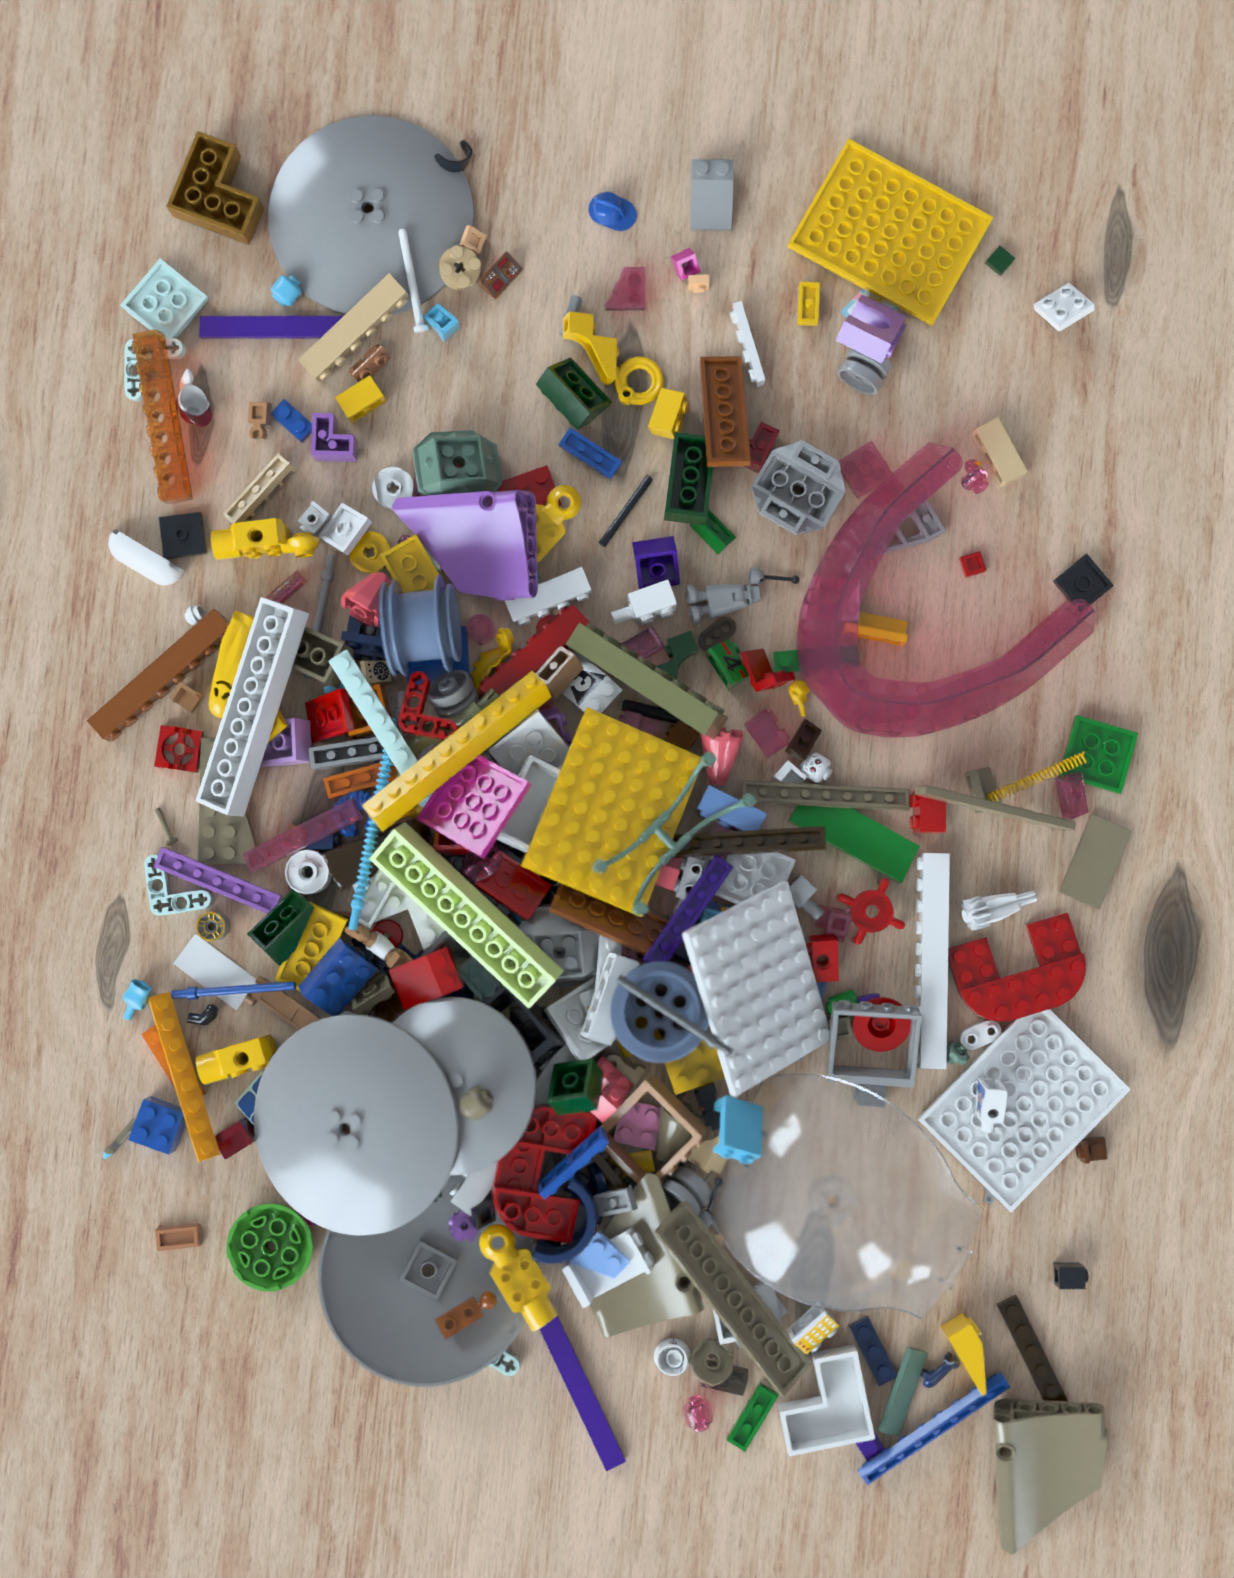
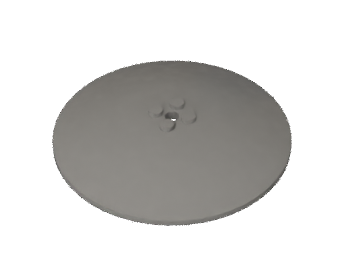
(320, 217)
(398, 1117)
(388, 1309)

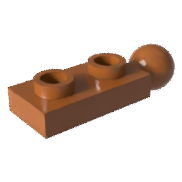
(465, 1314)

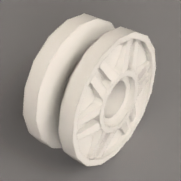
(296, 875)

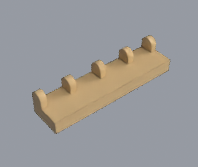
(259, 490)

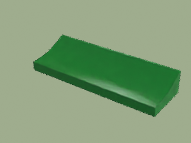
(860, 838)

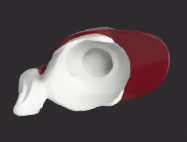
(193, 402)

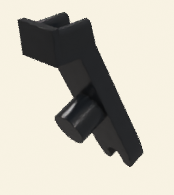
(370, 956)

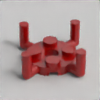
(858, 911)

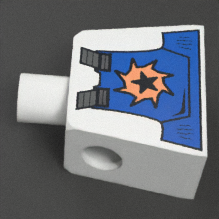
(990, 1102)

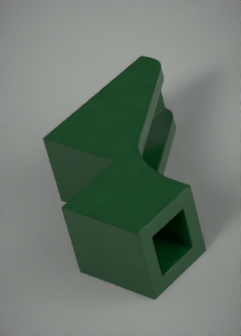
(679, 649)

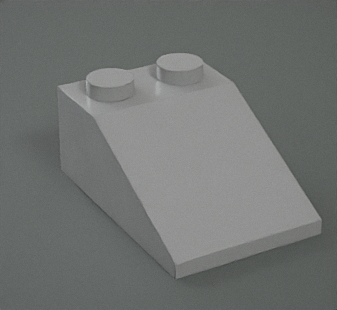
(711, 195)

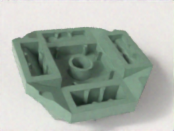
(439, 452)

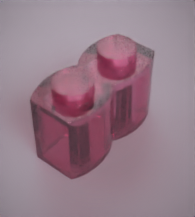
(767, 733)

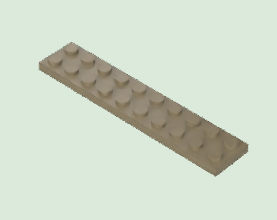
(732, 1297)

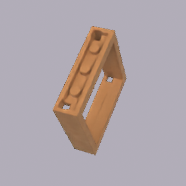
(675, 1108)

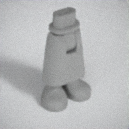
(721, 599)

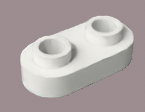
(980, 1034)

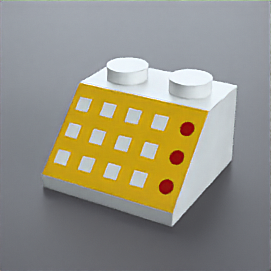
(812, 1329)

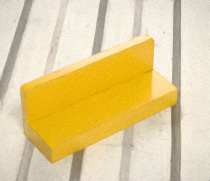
(882, 629)

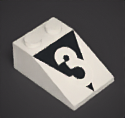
(591, 688)

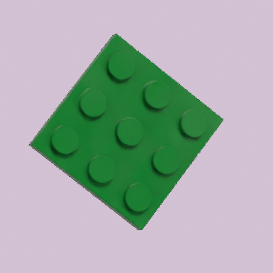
(1106, 753)

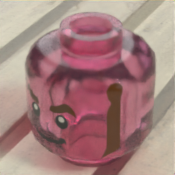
(698, 1413)

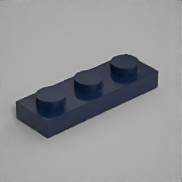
(873, 1350)

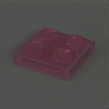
(864, 469)

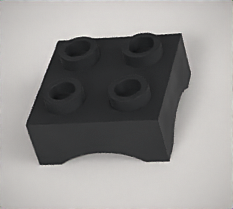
(707, 1096)

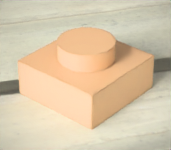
(473, 239)
(698, 283)

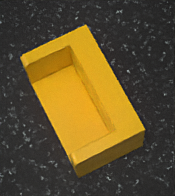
(360, 399)

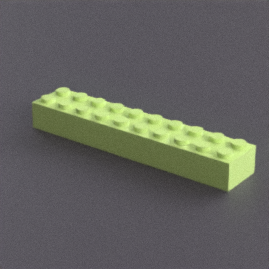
(466, 914)

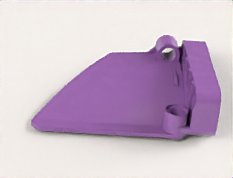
(476, 543)

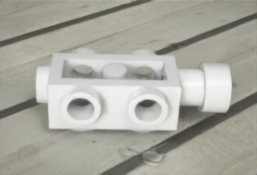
(688, 877)

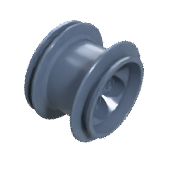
(420, 625)
(642, 1041)

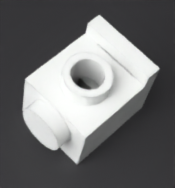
(321, 520)

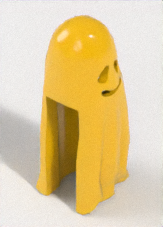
(228, 661)

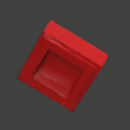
(972, 564)

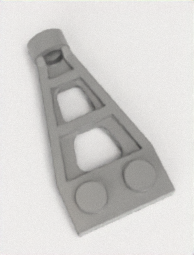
(927, 524)

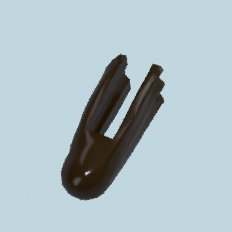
(345, 859)

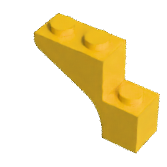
(601, 350)

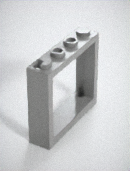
(875, 1076)

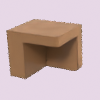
(186, 697)

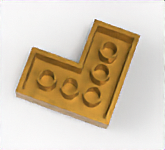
(205, 194)

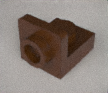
(1091, 1149)

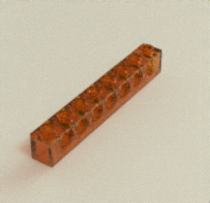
(170, 425)

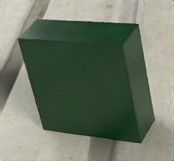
(1000, 260)

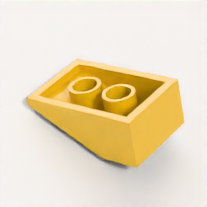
(965, 1340)

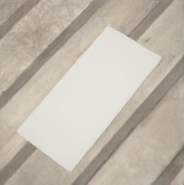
(213, 969)

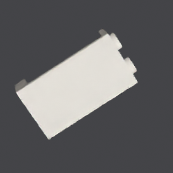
(590, 1284)

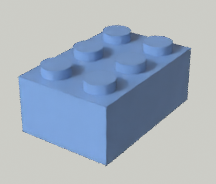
(738, 819)

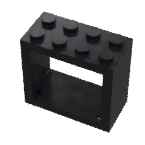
(553, 1043)

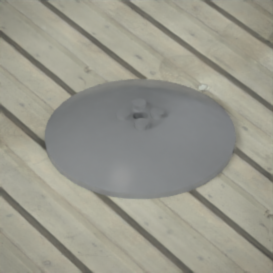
(482, 1050)

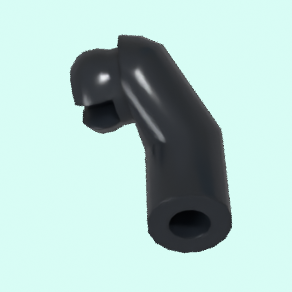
(205, 1017)

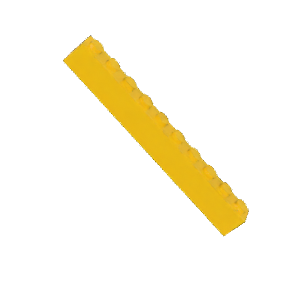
(457, 751)

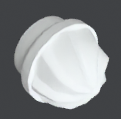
(194, 614)

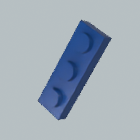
(590, 453)

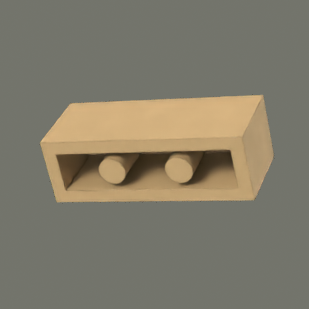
(1000, 452)

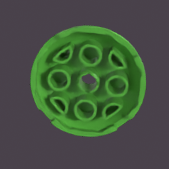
(255, 1262)

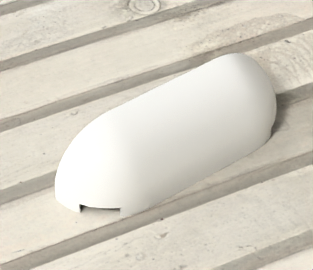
(143, 559)

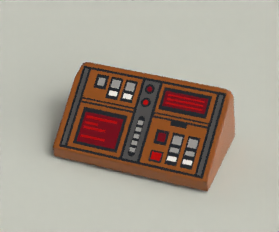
(500, 275)

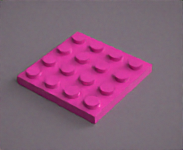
(475, 805)

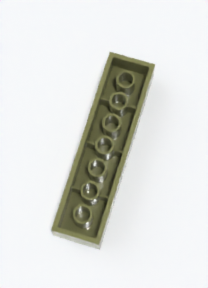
(650, 682)

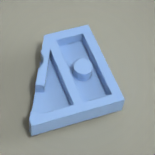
(602, 1256)

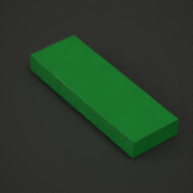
(752, 1416)

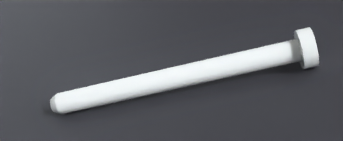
(420, 327)

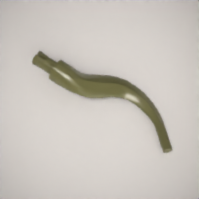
(417, 742)

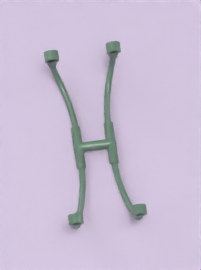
(674, 847)

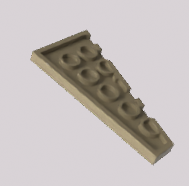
(220, 835)

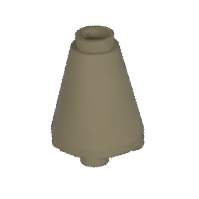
(672, 1134)

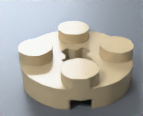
(470, 262)

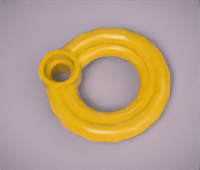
(644, 397)

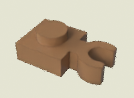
(259, 416)

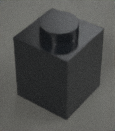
(1070, 1275)

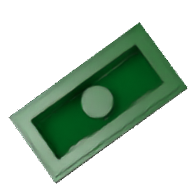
(714, 533)

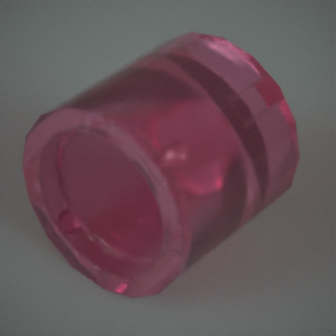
(481, 629)

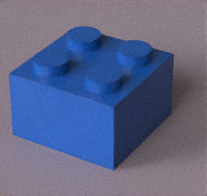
(158, 1125)

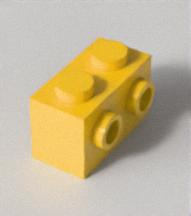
(668, 413)

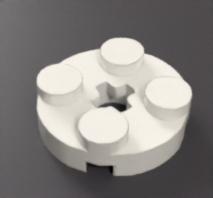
(383, 482)

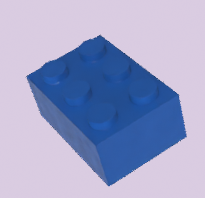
(337, 978)

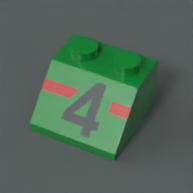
(727, 663)

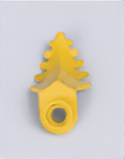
(492, 657)

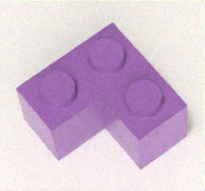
(328, 444)

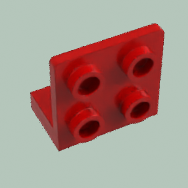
(761, 673)

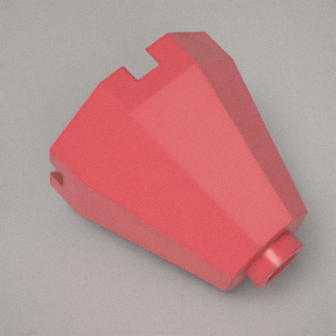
(364, 599)

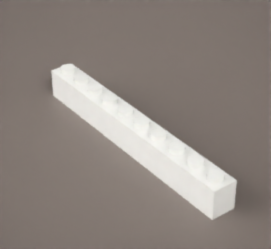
(933, 958)
(479, 1183)

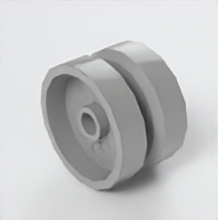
(863, 372)
(452, 693)
(686, 1186)

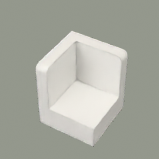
(789, 774)

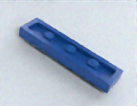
(574, 1161)

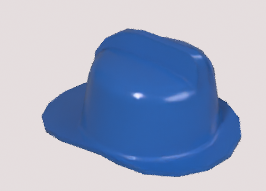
(612, 211)

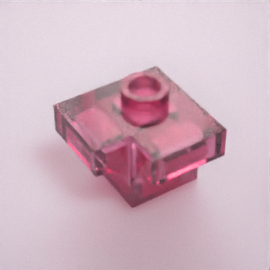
(834, 921)

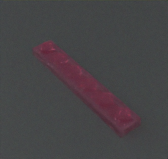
(302, 835)

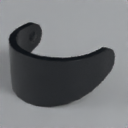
(455, 166)

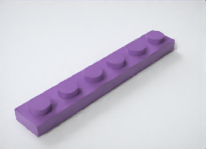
(216, 880)

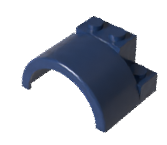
(586, 1221)

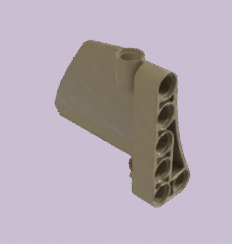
(651, 1296)
(1048, 1462)

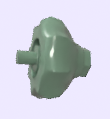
(956, 1053)

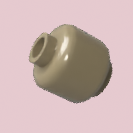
(476, 1103)

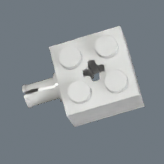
(648, 604)

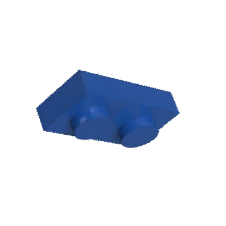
(292, 420)

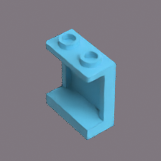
(739, 1129)

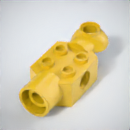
(551, 517)
(261, 538)
(232, 1061)
(518, 1277)

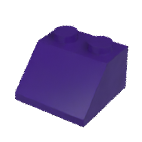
(656, 561)

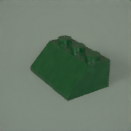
(573, 393)

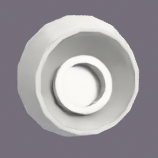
(672, 1356)

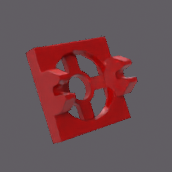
(164, 734)

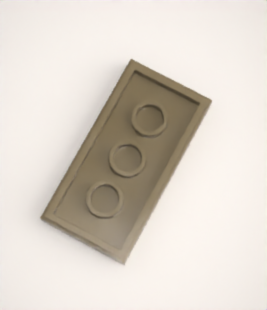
(1095, 861)

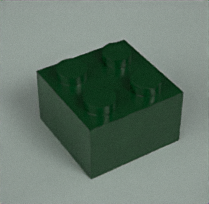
(575, 1086)

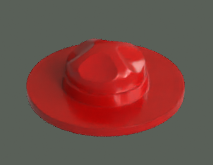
(881, 1033)

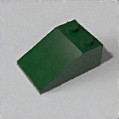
(282, 927)

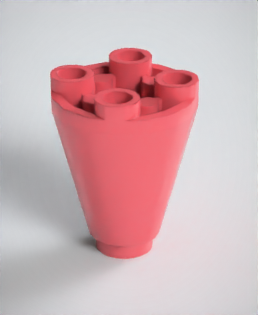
(725, 749)

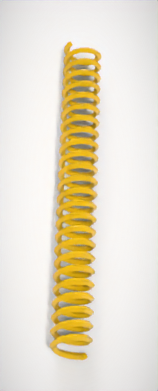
(1035, 777)

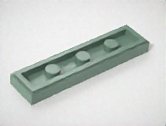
(902, 1391)

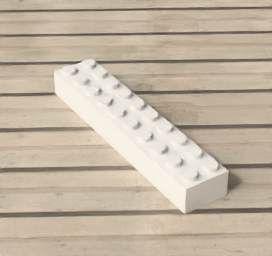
(252, 707)

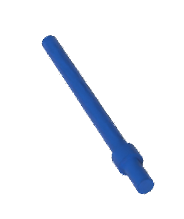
(195, 992)

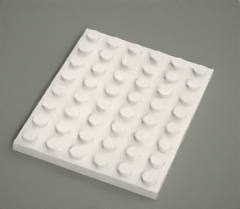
(758, 986)
(1052, 1103)

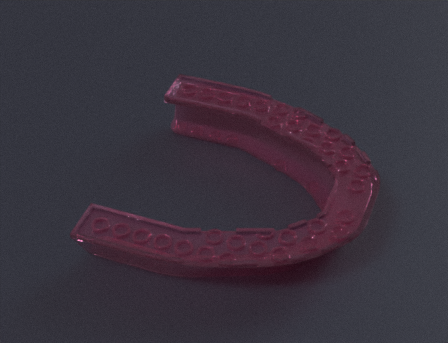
(831, 613)

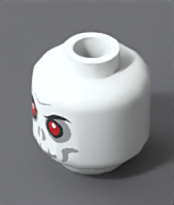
(816, 767)

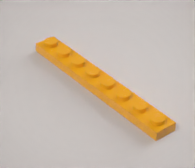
(184, 1077)

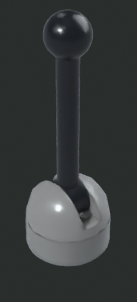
(757, 576)
(707, 1215)

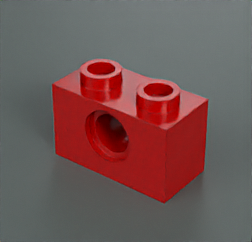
(824, 945)

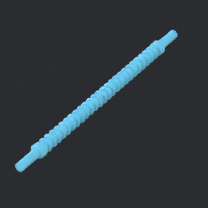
(358, 902)

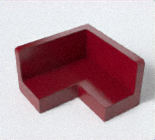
(761, 445)
(235, 1137)

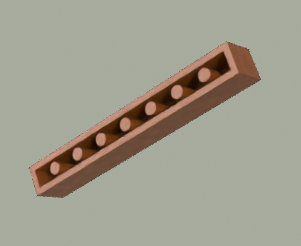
(159, 677)

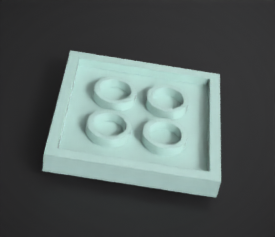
(164, 301)

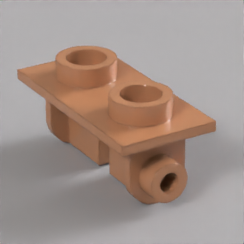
(376, 359)

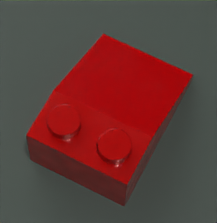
(426, 978)

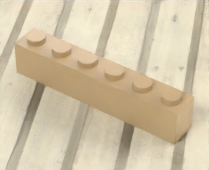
(354, 328)

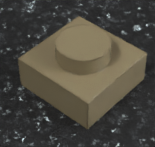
(844, 1027)

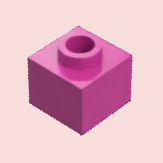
(690, 264)

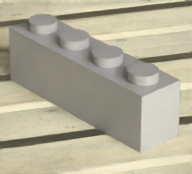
(345, 753)

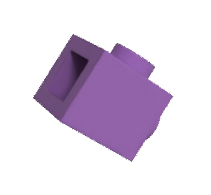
(462, 1227)

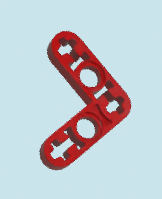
(417, 712)

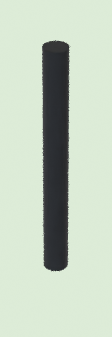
(625, 511)

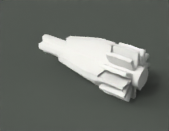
(981, 910)

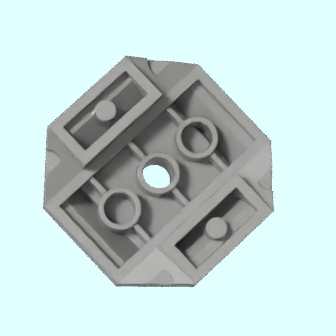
(800, 467)
(580, 945)

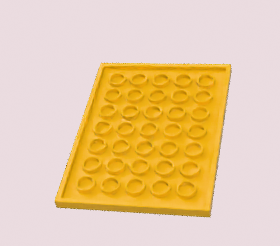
(890, 232)
(600, 805)

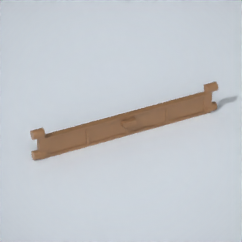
(283, 1005)

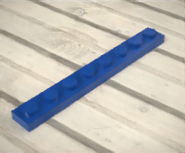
(929, 1431)

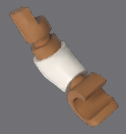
(380, 946)

